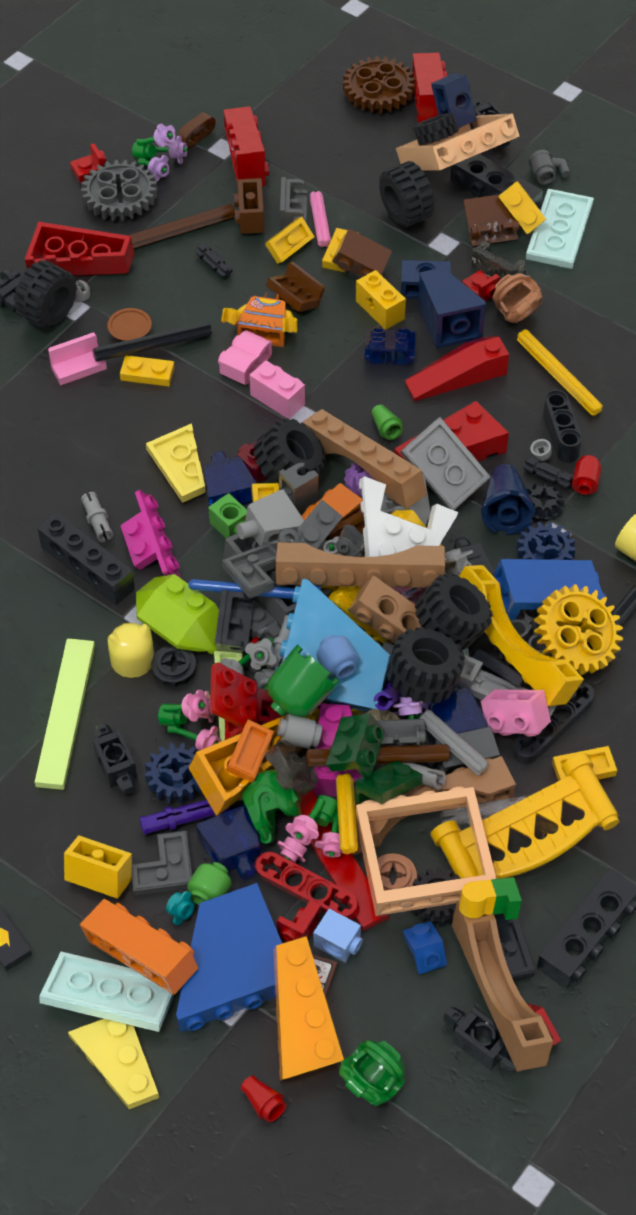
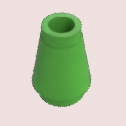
(387, 423)

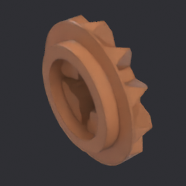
(403, 867)

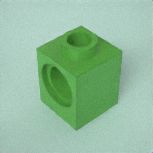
(226, 514)

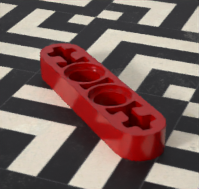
(309, 883)

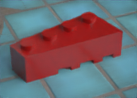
(245, 144)
(80, 250)
(476, 431)

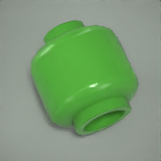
(209, 882)

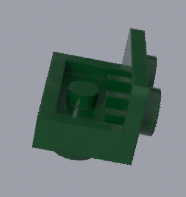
(356, 744)
(387, 783)

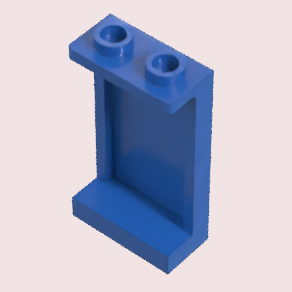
(530, 581)

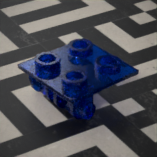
(397, 341)

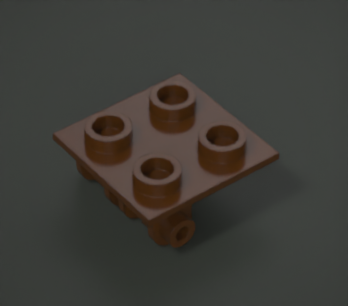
(489, 220)

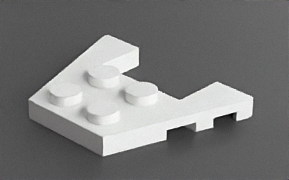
(389, 534)

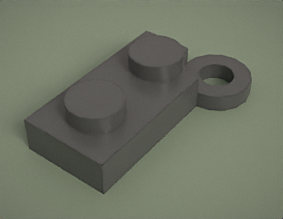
(315, 526)

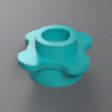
(180, 907)

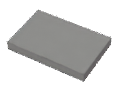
(445, 464)

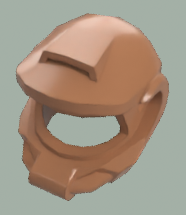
(517, 297)

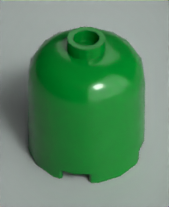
(299, 685)

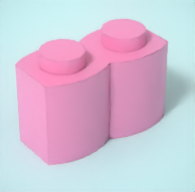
(244, 356)

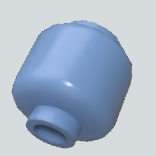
(337, 656)

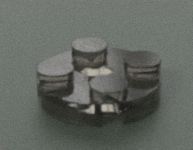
(291, 769)

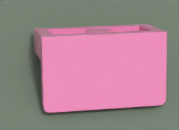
(75, 359)

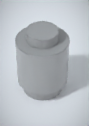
(299, 731)

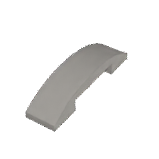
(483, 683)

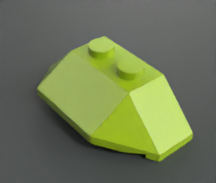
(178, 613)

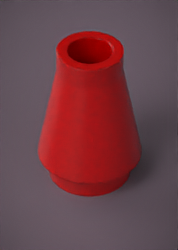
(264, 1099)

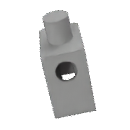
(268, 518)

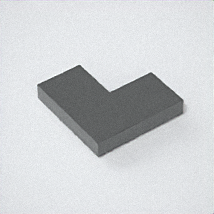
(250, 567)
(170, 872)

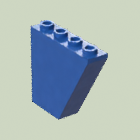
(233, 958)

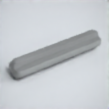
(456, 744)

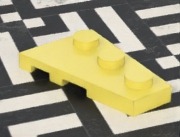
(179, 462)
(119, 1058)

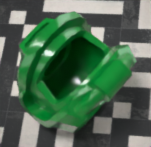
(266, 797)
(374, 1072)

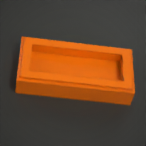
(250, 751)

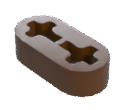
(197, 129)

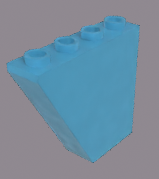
(319, 618)

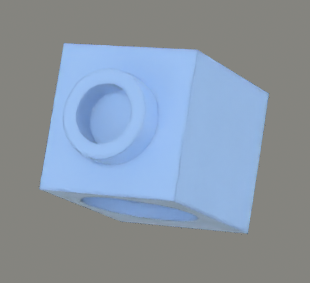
(338, 936)

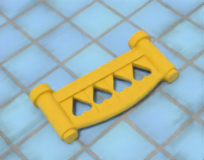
(578, 789)

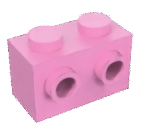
(277, 389)
(516, 711)

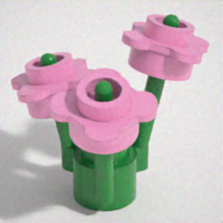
(192, 707)
(305, 828)

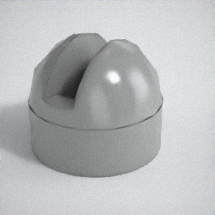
(82, 296)
(538, 444)

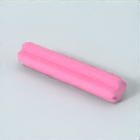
(320, 219)

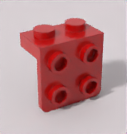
(232, 698)

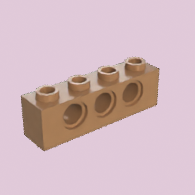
(397, 609)

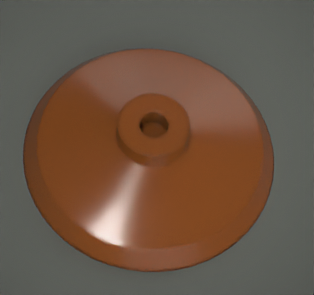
(129, 324)

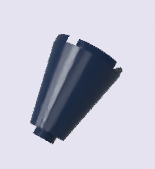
(507, 502)

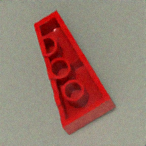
(426, 69)

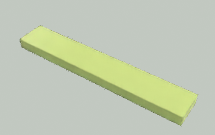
(65, 714)

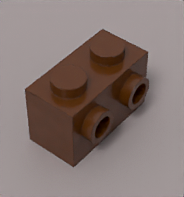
(250, 205)
(360, 254)

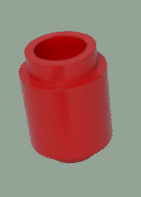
(586, 475)

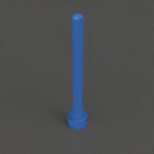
(217, 586)

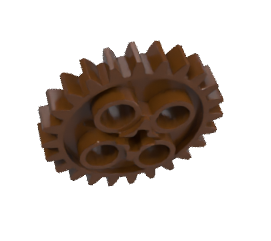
(379, 84)

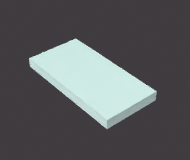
(560, 235)
(105, 992)

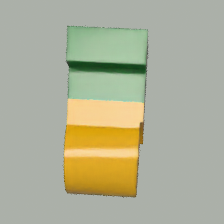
(490, 897)

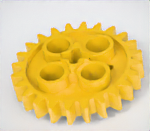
(578, 628)

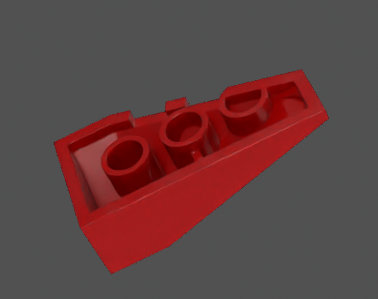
(461, 367)

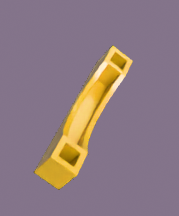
(540, 671)

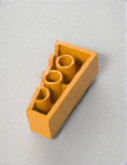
(210, 772)
(303, 1017)

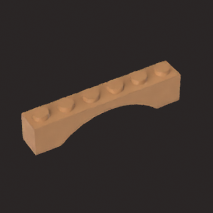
(402, 479)
(408, 568)
(490, 786)
(517, 1023)

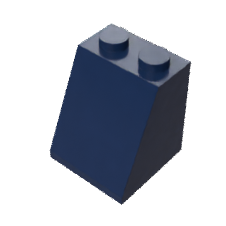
(449, 308)

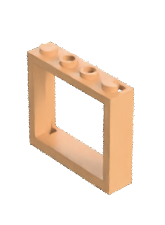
(487, 133)
(428, 894)

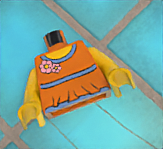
(263, 317)

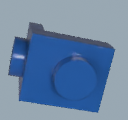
(425, 946)

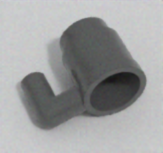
(544, 166)

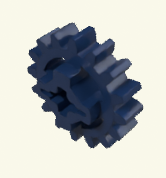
(545, 543)
(170, 773)

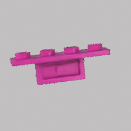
(147, 537)

